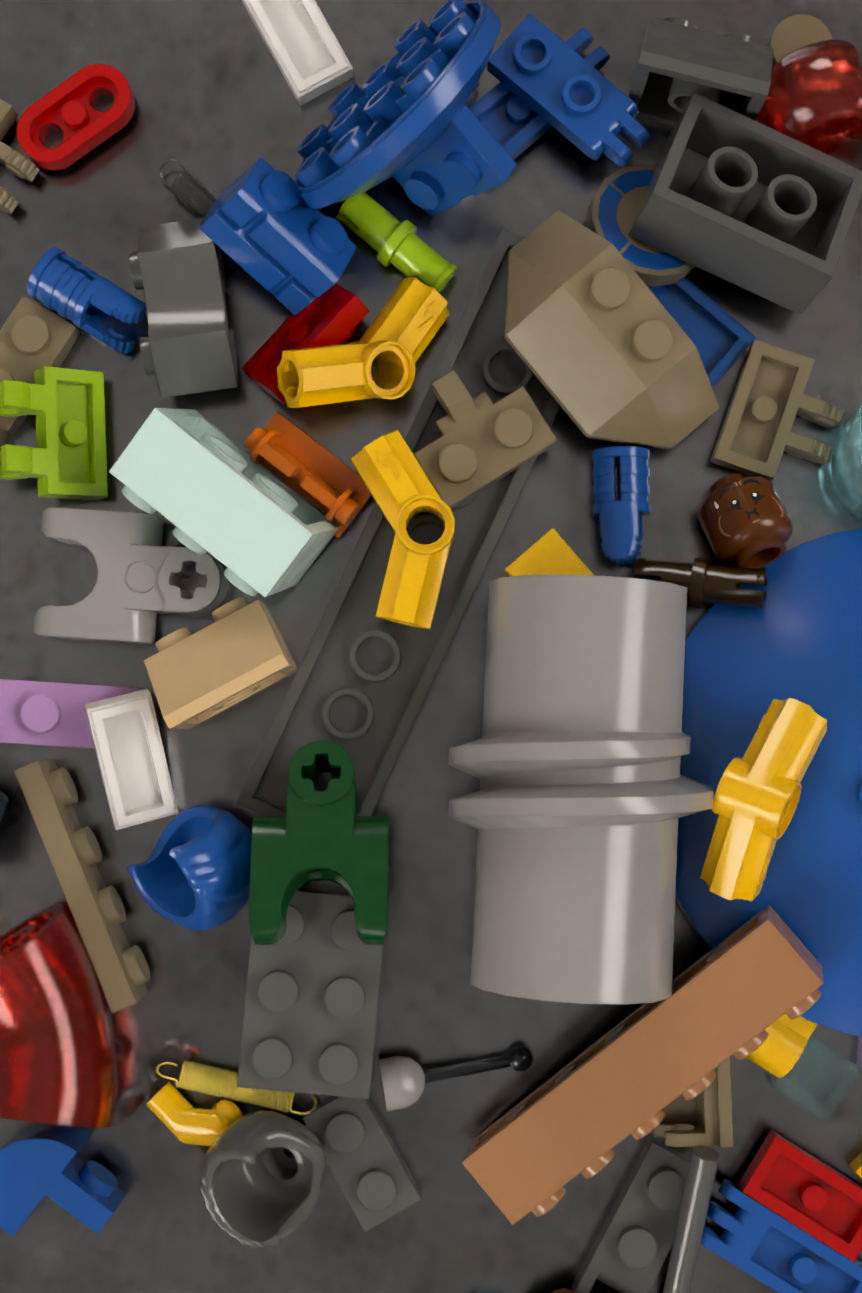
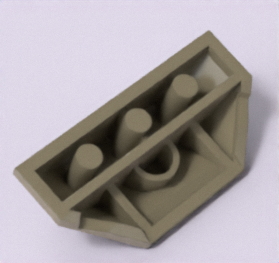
(602, 339)

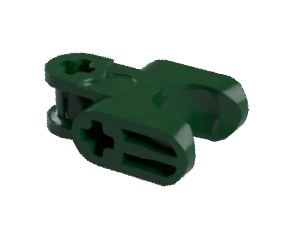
(319, 842)

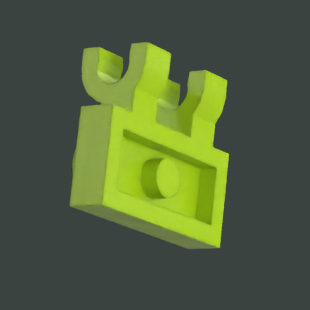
(68, 433)

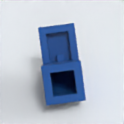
(44, 1164)

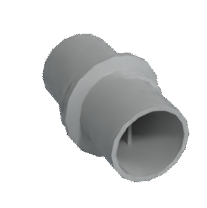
(579, 789)

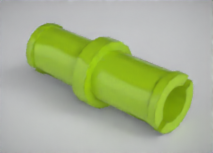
(395, 241)

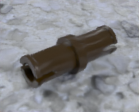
(709, 582)

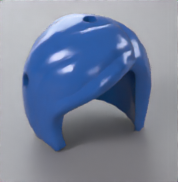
(198, 869)

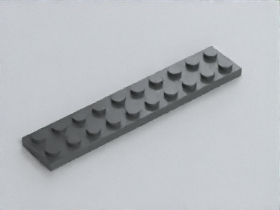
(371, 675)

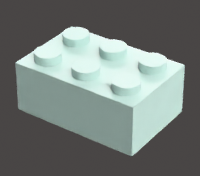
(222, 501)

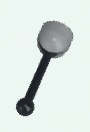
(405, 1079)

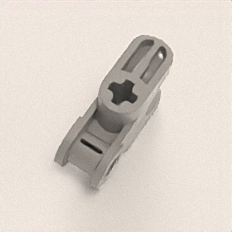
(133, 578)

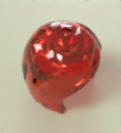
(817, 95)

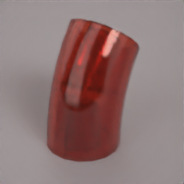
(54, 1027)

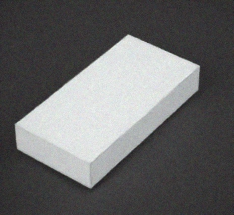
(301, 45)
(131, 758)

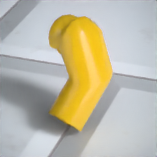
(188, 1123)

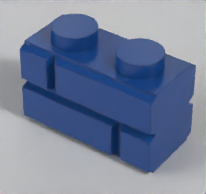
(278, 236)

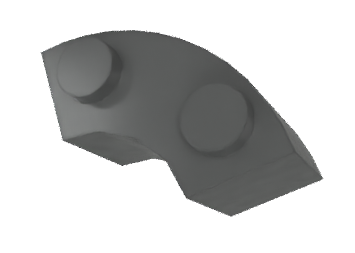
(185, 309)

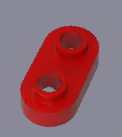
(72, 112)

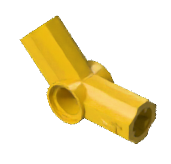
(344, 370)
(402, 492)
(760, 798)

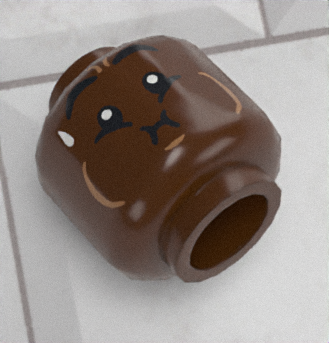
(745, 521)

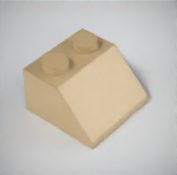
(219, 664)

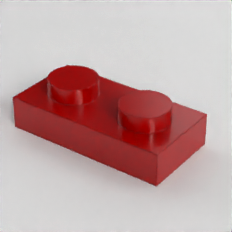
(324, 322)
(806, 1194)

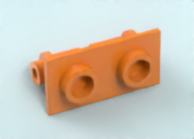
(309, 470)

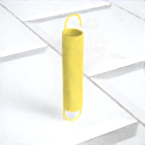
(224, 1084)

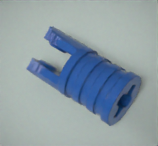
(86, 299)
(621, 500)

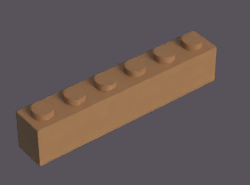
(644, 1065)

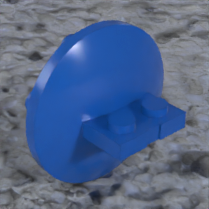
(413, 120)

